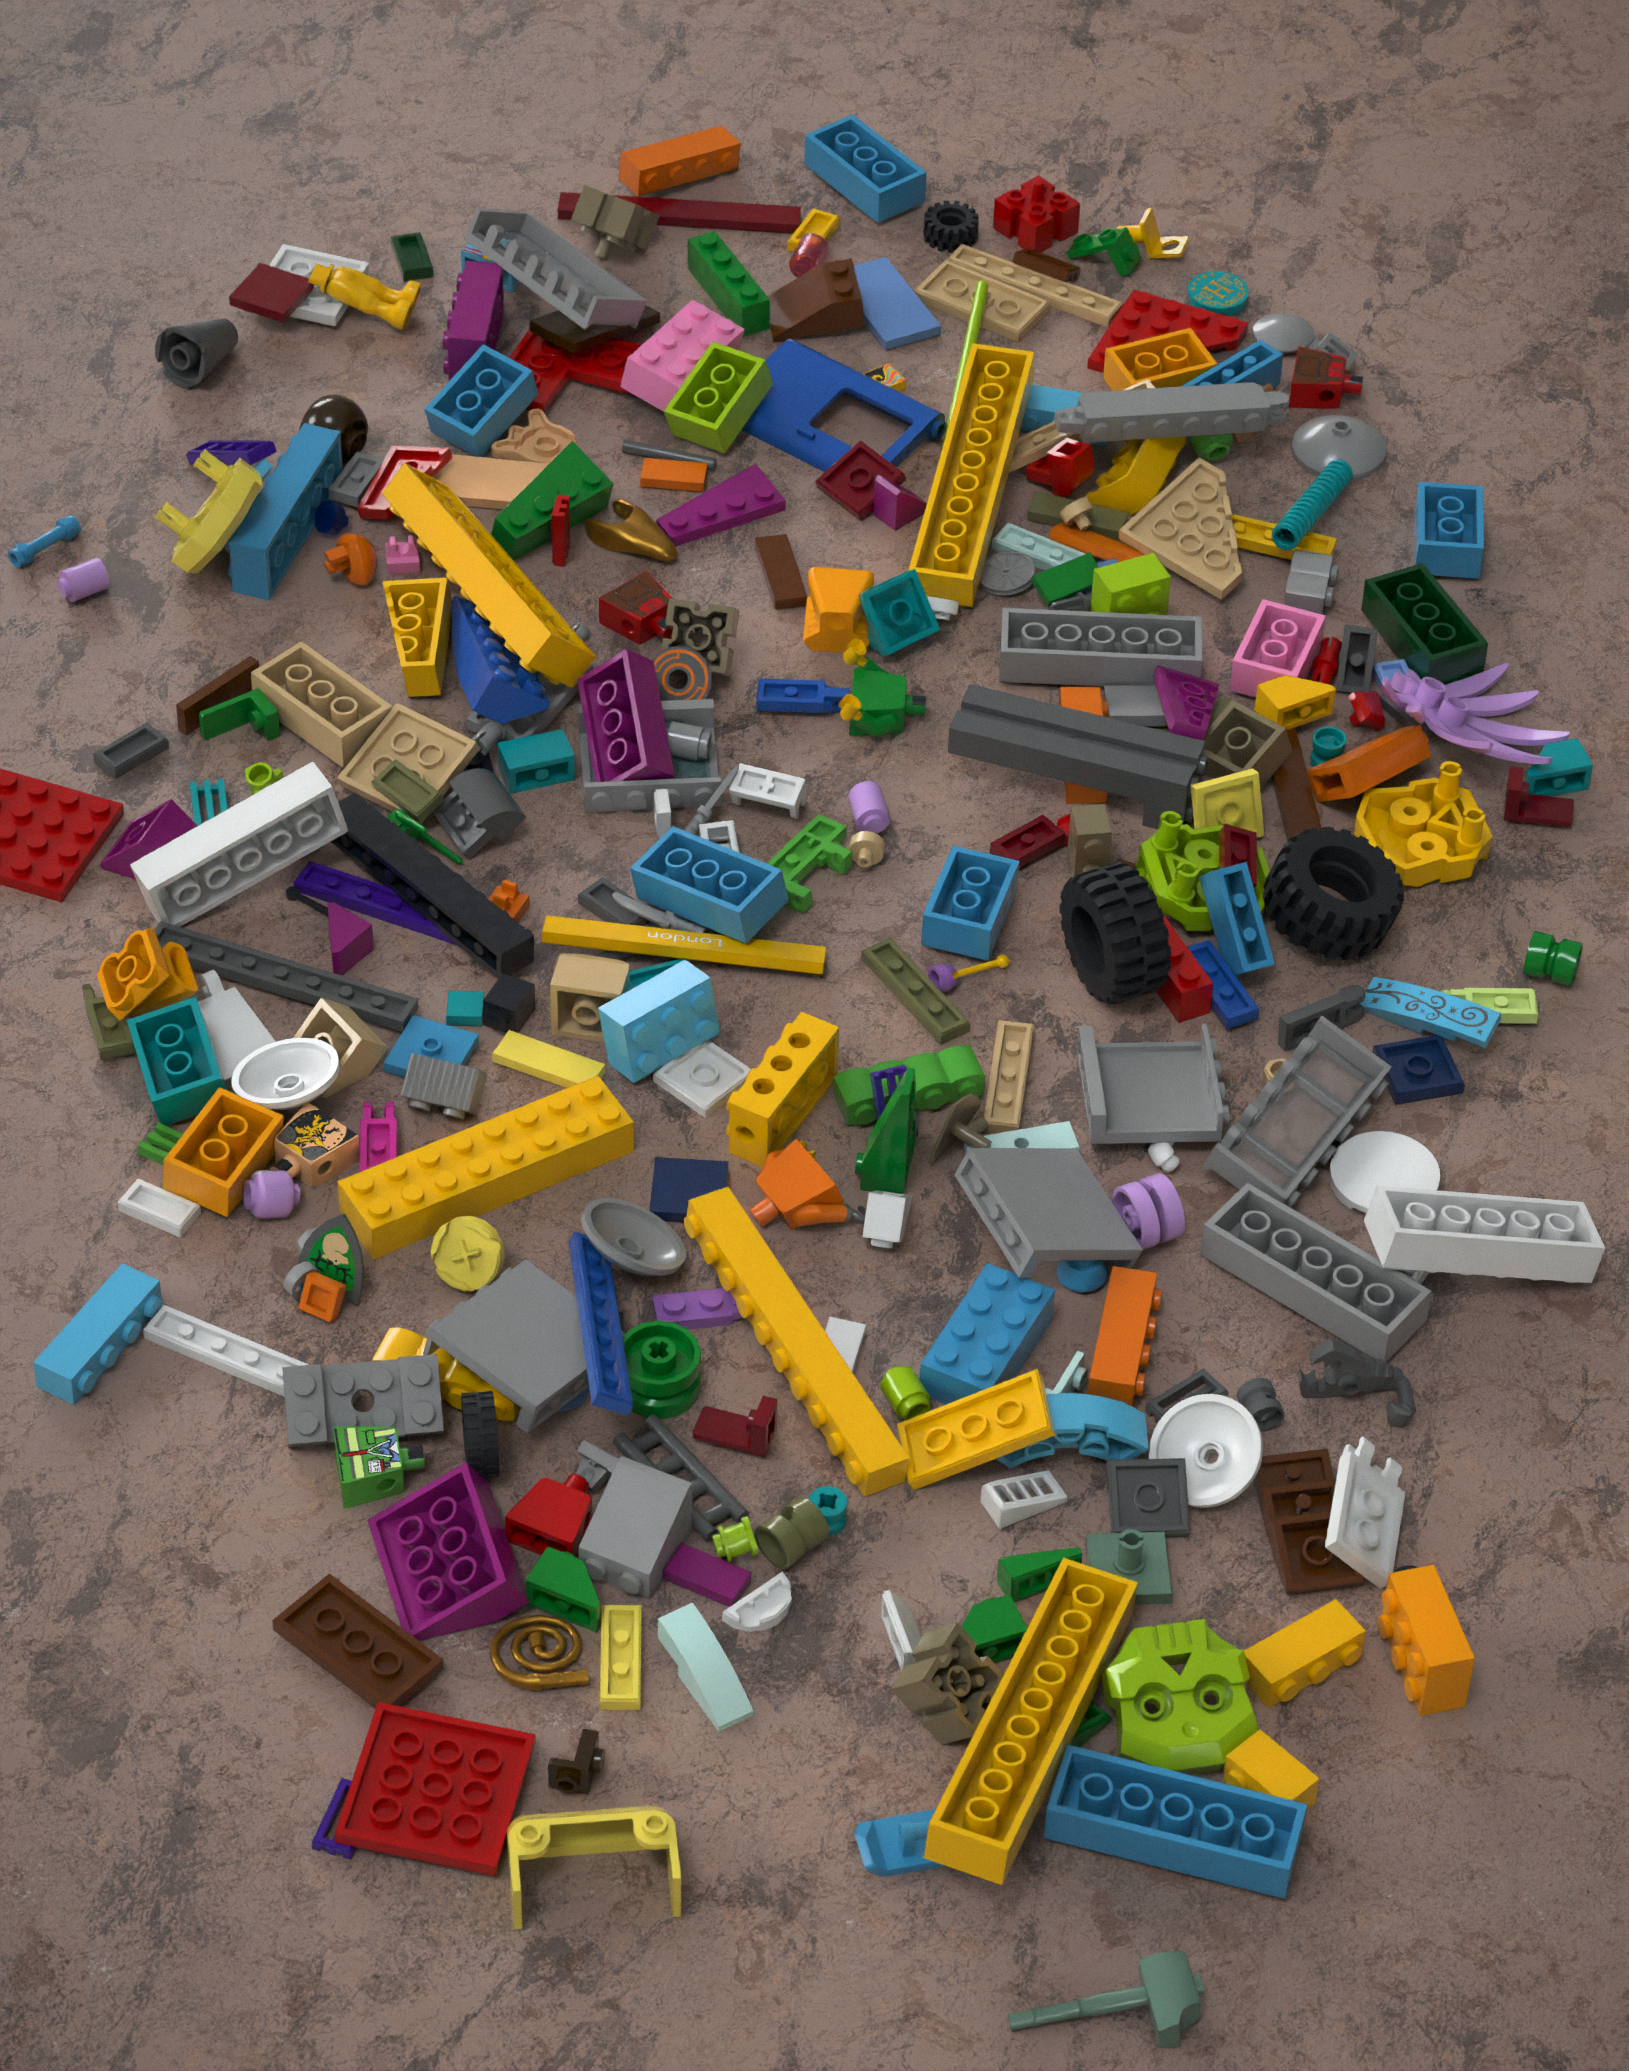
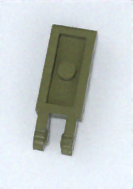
(110, 1034)

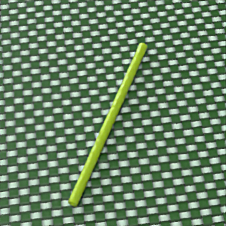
(971, 337)

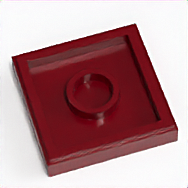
(271, 292)
(853, 478)

